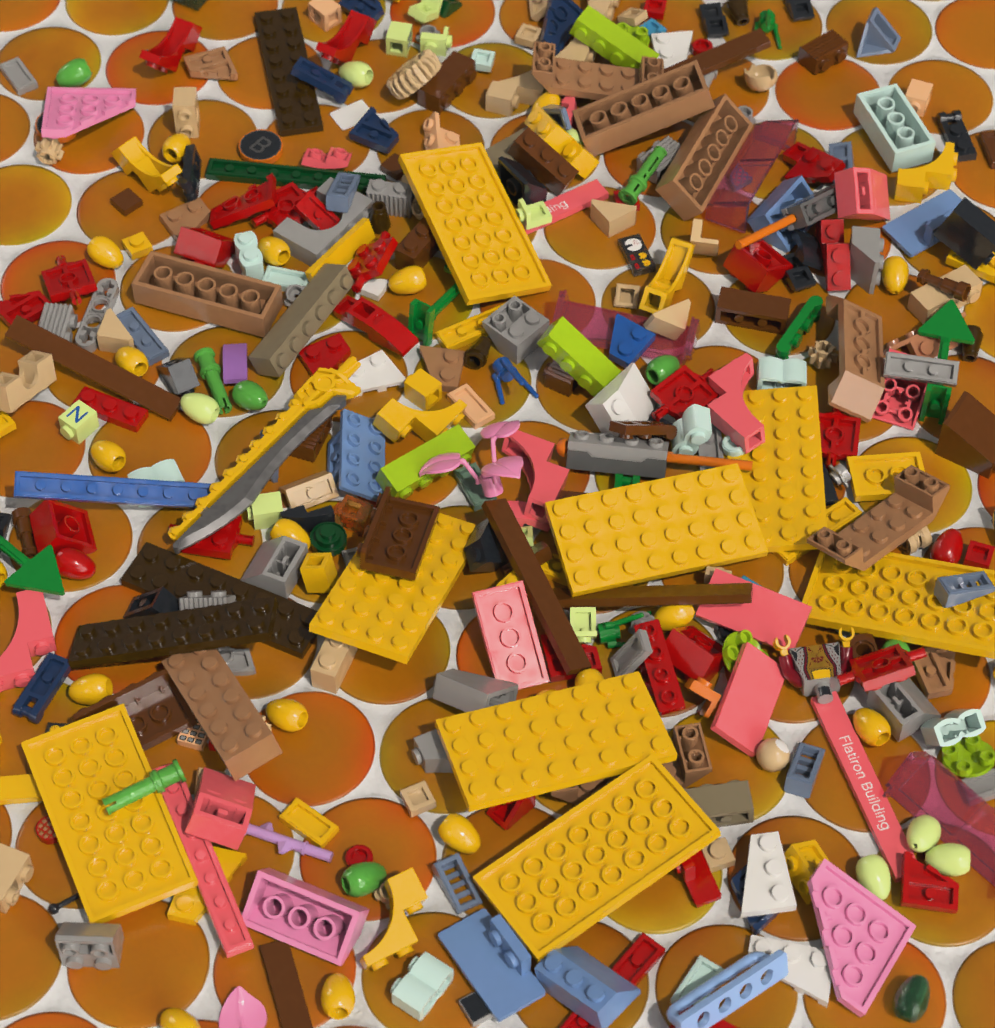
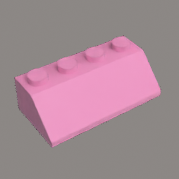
(304, 915)

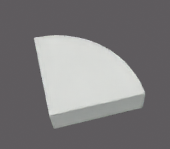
(375, 288)

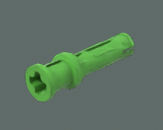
(638, 182)
(211, 372)
(156, 781)

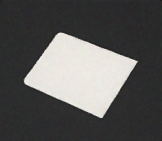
(349, 115)

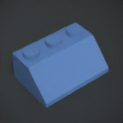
(770, 211)
(585, 985)

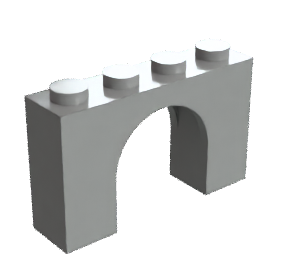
(311, 244)

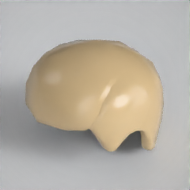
(760, 77)

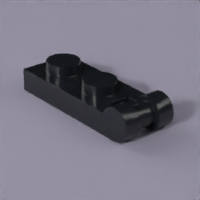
(956, 134)
(190, 173)

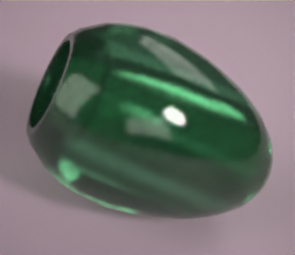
(912, 998)

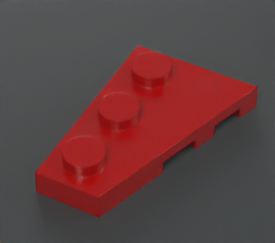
(253, 201)

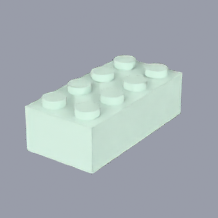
(894, 127)

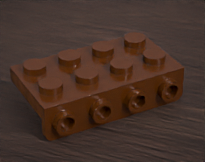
(397, 536)
(152, 706)

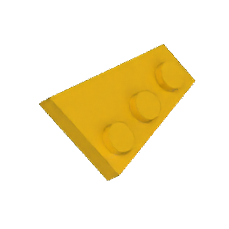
(188, 905)

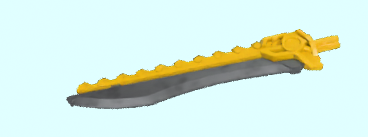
(242, 484)

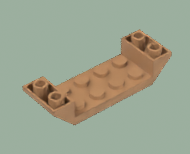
(586, 78)
(860, 359)
(887, 524)
(690, 766)

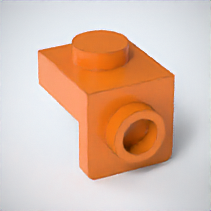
(702, 688)

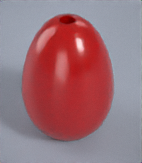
(948, 547)
(74, 564)

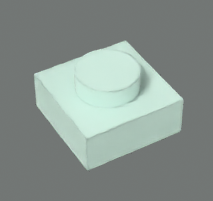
(484, 59)

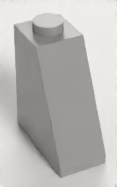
(472, 691)
(430, 753)

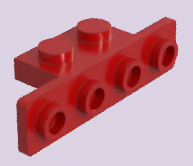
(660, 672)
(699, 880)

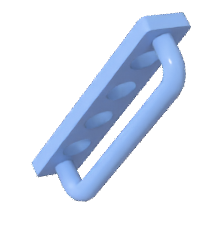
(776, 967)

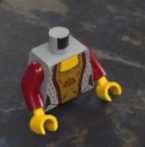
(816, 666)

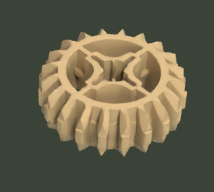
(413, 74)

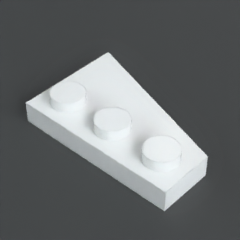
(672, 46)
(377, 374)
(767, 878)
(806, 966)

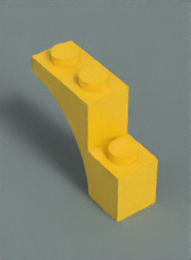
(561, 141)
(150, 170)
(914, 182)
(669, 277)
(399, 420)
(404, 895)

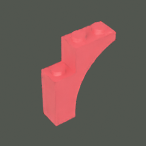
(729, 410)
(544, 478)
(31, 639)

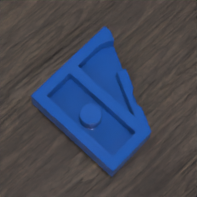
(628, 341)

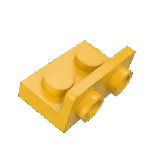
(801, 863)

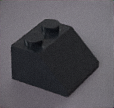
(520, 182)

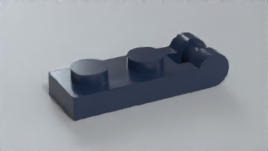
(322, 79)
(42, 688)

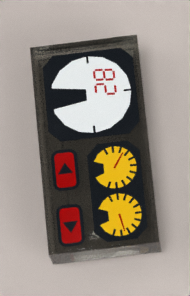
(636, 255)

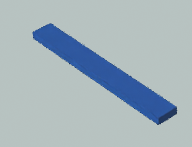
(108, 490)

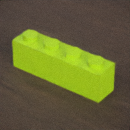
(610, 39)
(578, 356)
(404, 472)

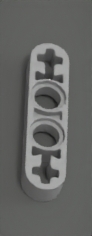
(94, 314)

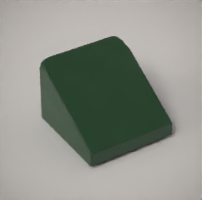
(449, 7)

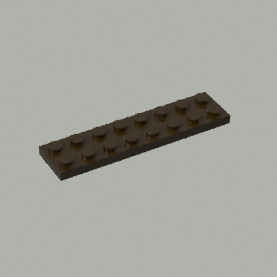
(281, 47)
(161, 568)
(174, 632)

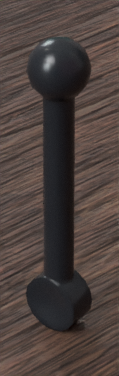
(54, 908)

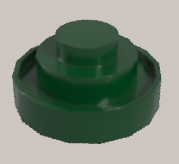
(328, 538)

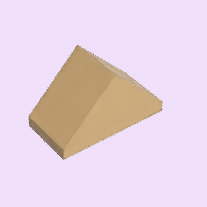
(612, 216)
(670, 321)
(113, 334)

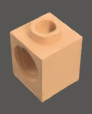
(325, 13)
(919, 95)

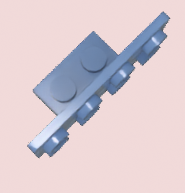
(915, 229)
(357, 455)
(493, 963)

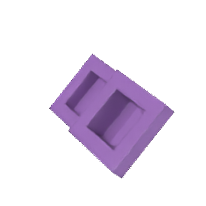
(235, 363)

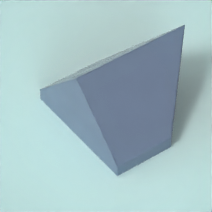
(878, 36)

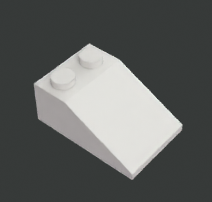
(622, 400)

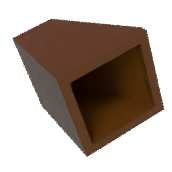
(969, 436)

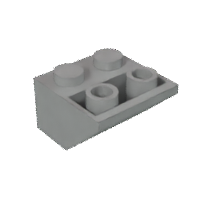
(866, 257)
(515, 329)
(277, 565)
(902, 707)
(90, 945)

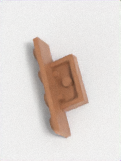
(919, 345)

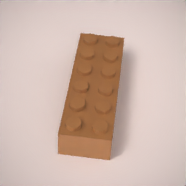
(643, 108)
(704, 158)
(207, 294)
(223, 710)

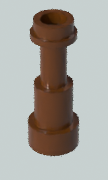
(959, 290)
(22, 521)

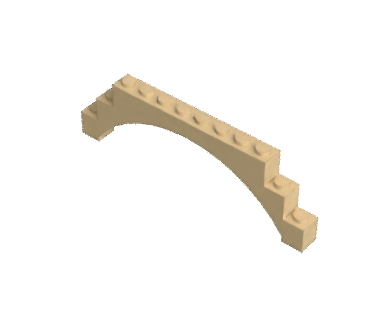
(525, 88)

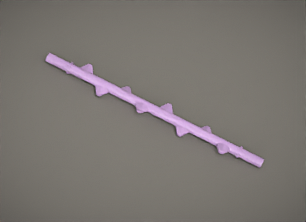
(287, 843)

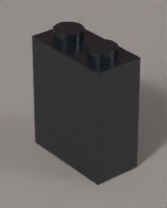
(969, 234)

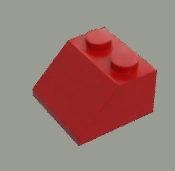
(204, 246)
(757, 266)
(62, 527)
(694, 653)

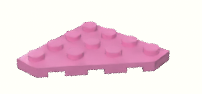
(78, 108)
(857, 934)

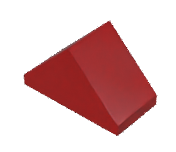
(509, 813)

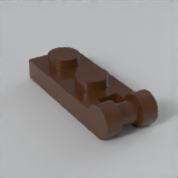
(643, 429)

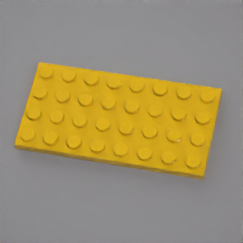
(474, 223)
(787, 467)
(655, 529)
(899, 603)
(392, 612)
(553, 740)
(596, 857)
(114, 858)

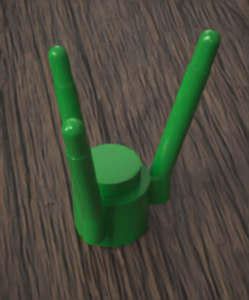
(767, 24)
(610, 631)

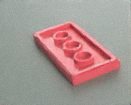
(766, 617)
(510, 635)
(748, 699)

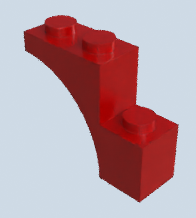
(344, 44)
(169, 51)
(835, 253)

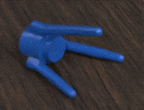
(506, 371)

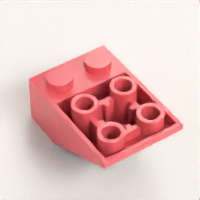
(862, 194)
(900, 401)
(221, 809)

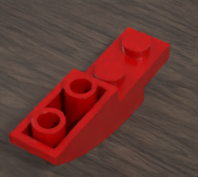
(377, 323)

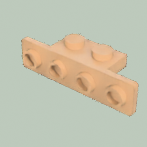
(438, 137)

